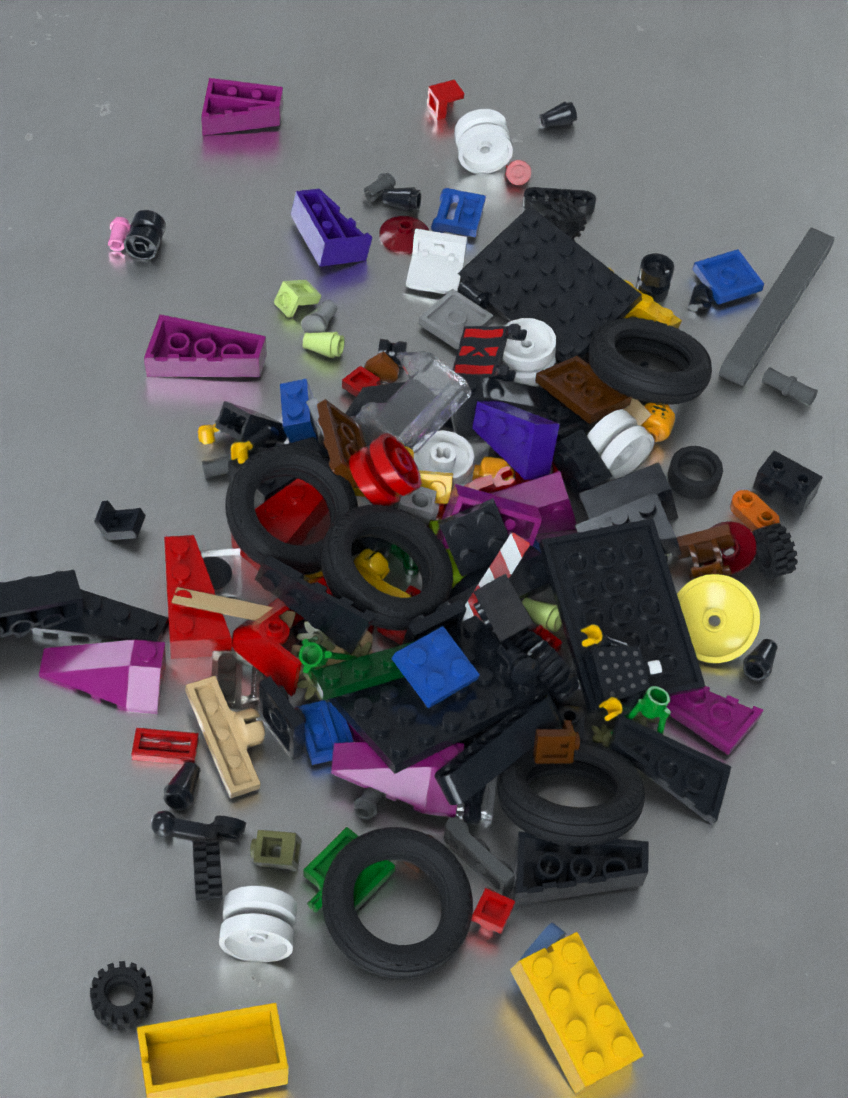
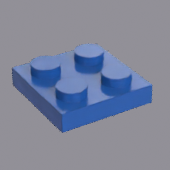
(728, 276)
(435, 667)

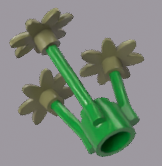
(315, 655)
(647, 709)

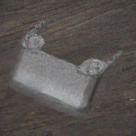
(418, 405)

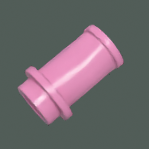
(119, 229)

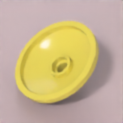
(735, 608)

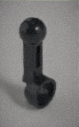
(165, 823)

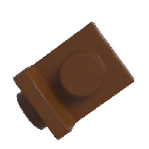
(556, 744)

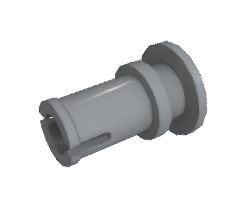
(319, 319)

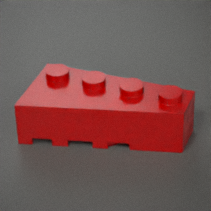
(290, 515)
(191, 630)

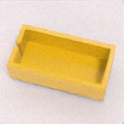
(576, 1012)
(214, 1054)

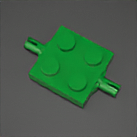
(366, 883)

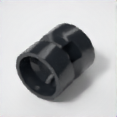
(144, 234)
(655, 276)

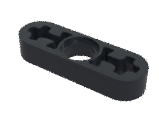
(550, 194)

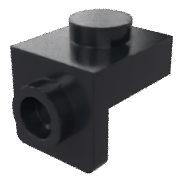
(119, 523)

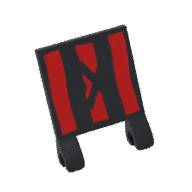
(483, 349)

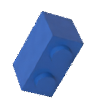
(296, 415)

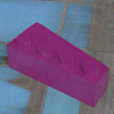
(202, 350)

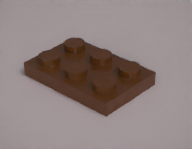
(581, 389)
(342, 438)

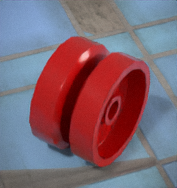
(385, 471)

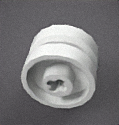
(483, 141)
(533, 353)
(621, 443)
(447, 454)
(258, 924)

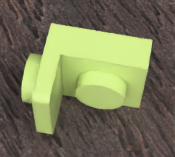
(294, 294)

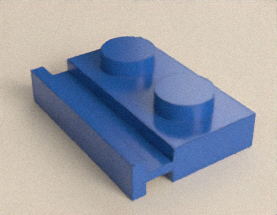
(323, 729)

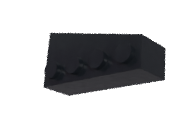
(39, 601)
(560, 871)

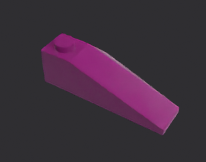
(116, 671)
(413, 785)

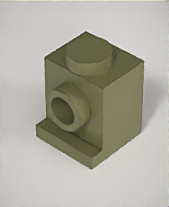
(267, 840)

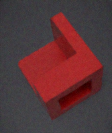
(440, 95)

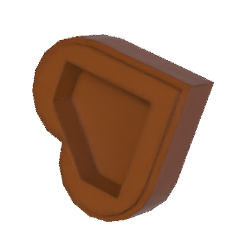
(383, 367)

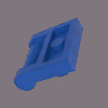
(466, 216)

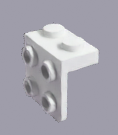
(436, 261)

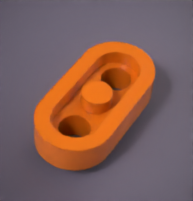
(752, 510)

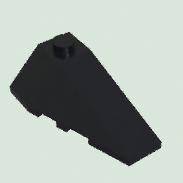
(491, 389)
(527, 578)

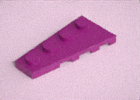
(714, 717)

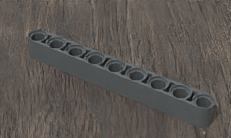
(776, 307)

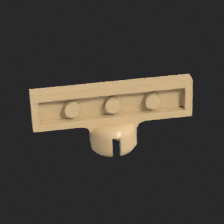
(227, 735)

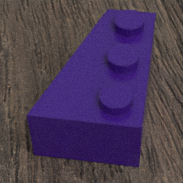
(327, 231)
(517, 436)

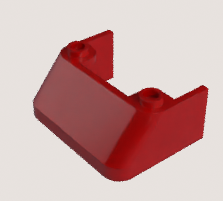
(262, 643)

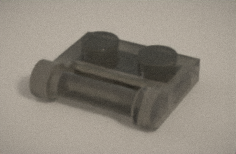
(228, 670)

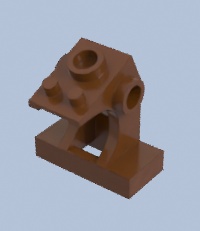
(706, 548)

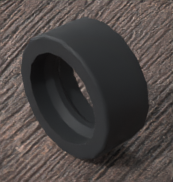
(695, 456)

